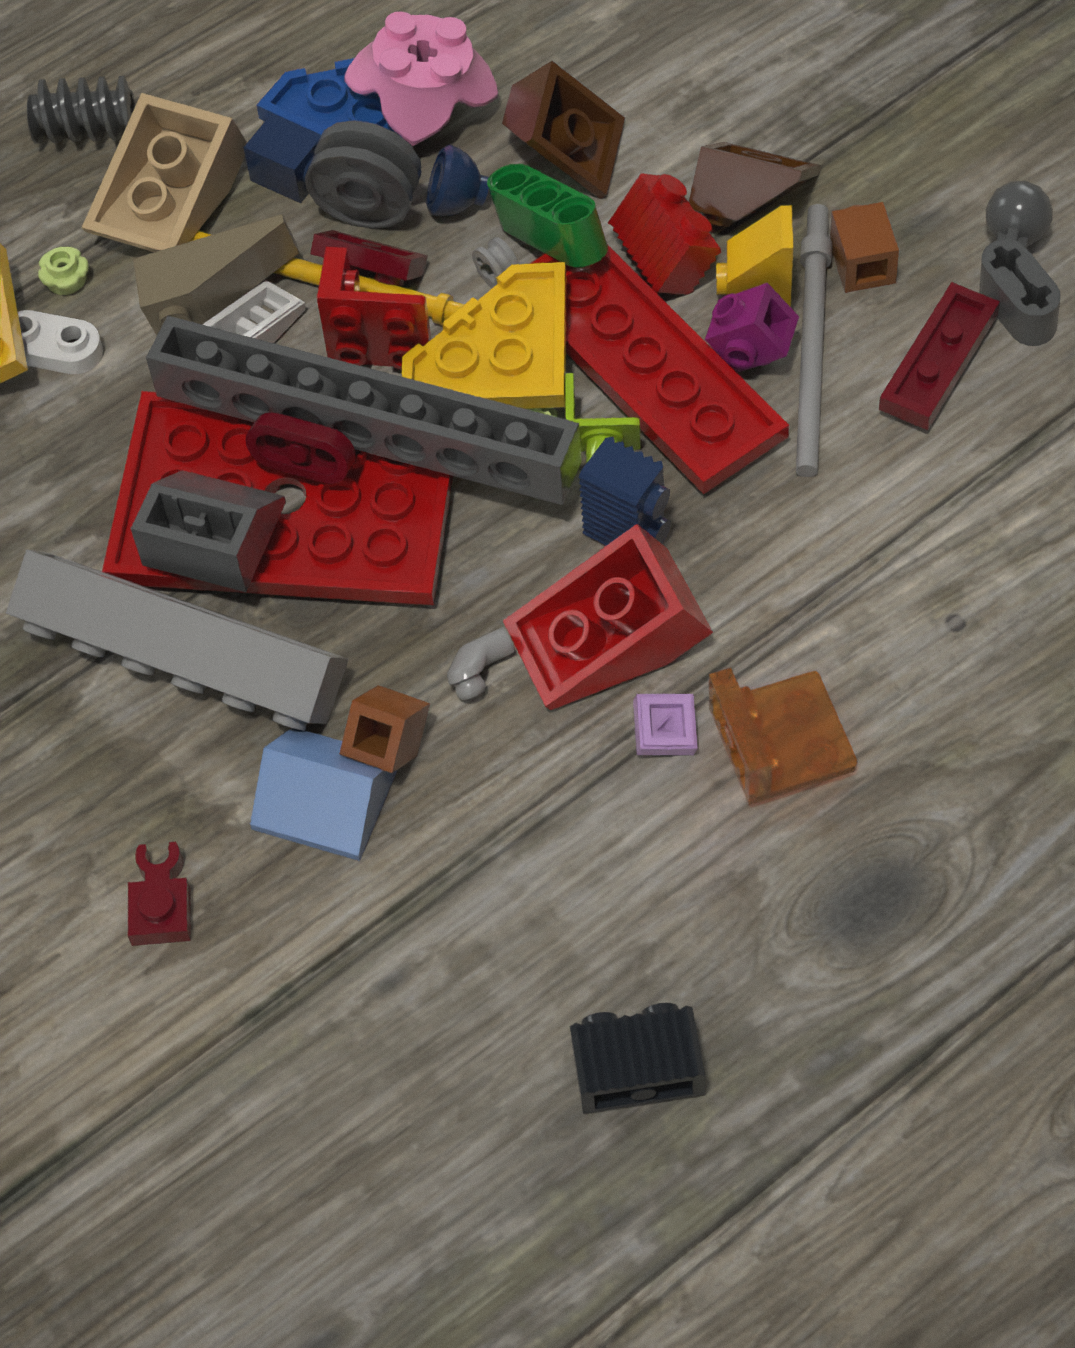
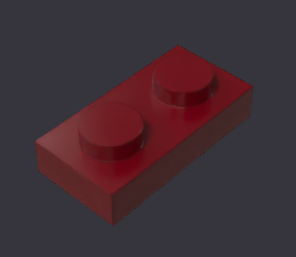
(389, 263)

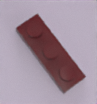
(939, 355)

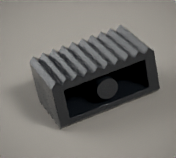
(637, 1057)

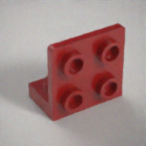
(367, 325)

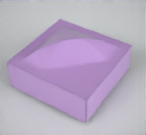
(665, 724)

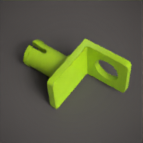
(595, 430)

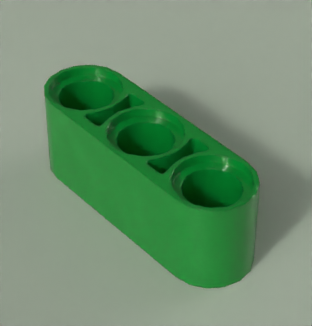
(547, 215)

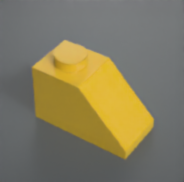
(760, 256)

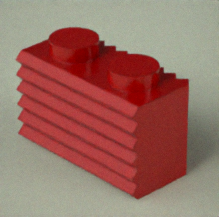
(665, 234)

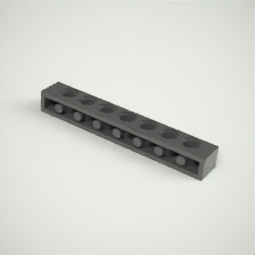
(371, 407)

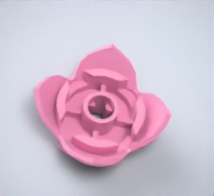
(421, 73)

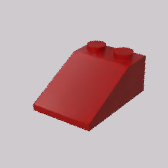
(607, 621)

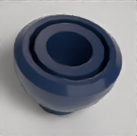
(455, 183)

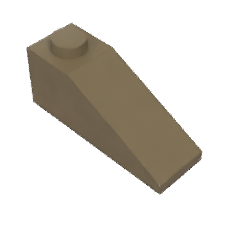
(211, 272)

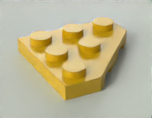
(504, 343)

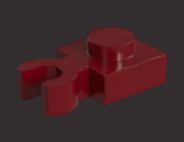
(162, 903)

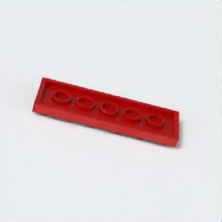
(664, 373)

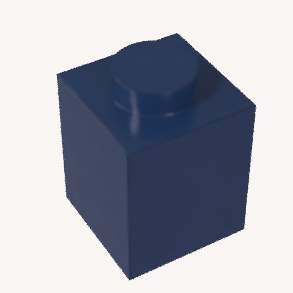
(281, 156)

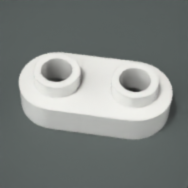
(48, 345)

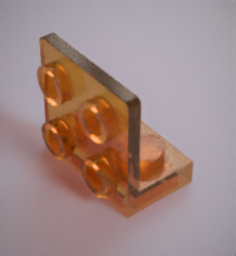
(779, 733)

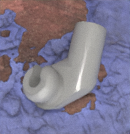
(471, 660)

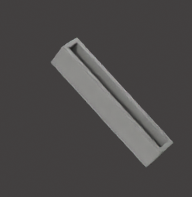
(177, 638)

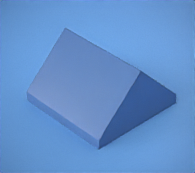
(317, 794)

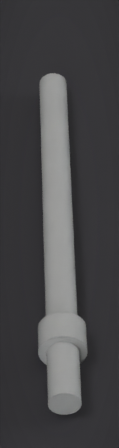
(815, 257)

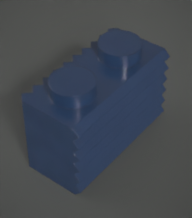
(622, 491)

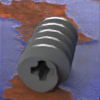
(79, 111)

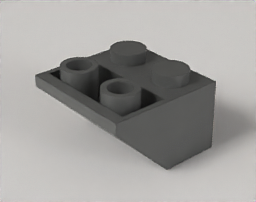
(206, 528)

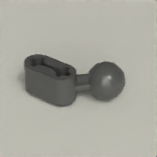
(1009, 273)

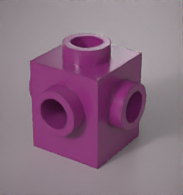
(752, 328)

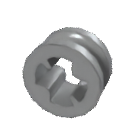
(494, 260)

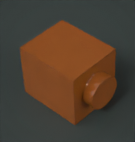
(864, 247)
(384, 728)

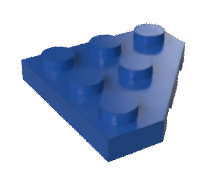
(320, 100)

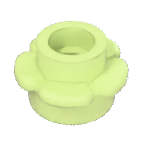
(63, 270)

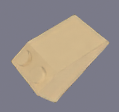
(166, 175)

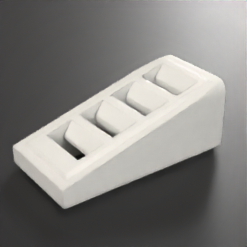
(270, 326)

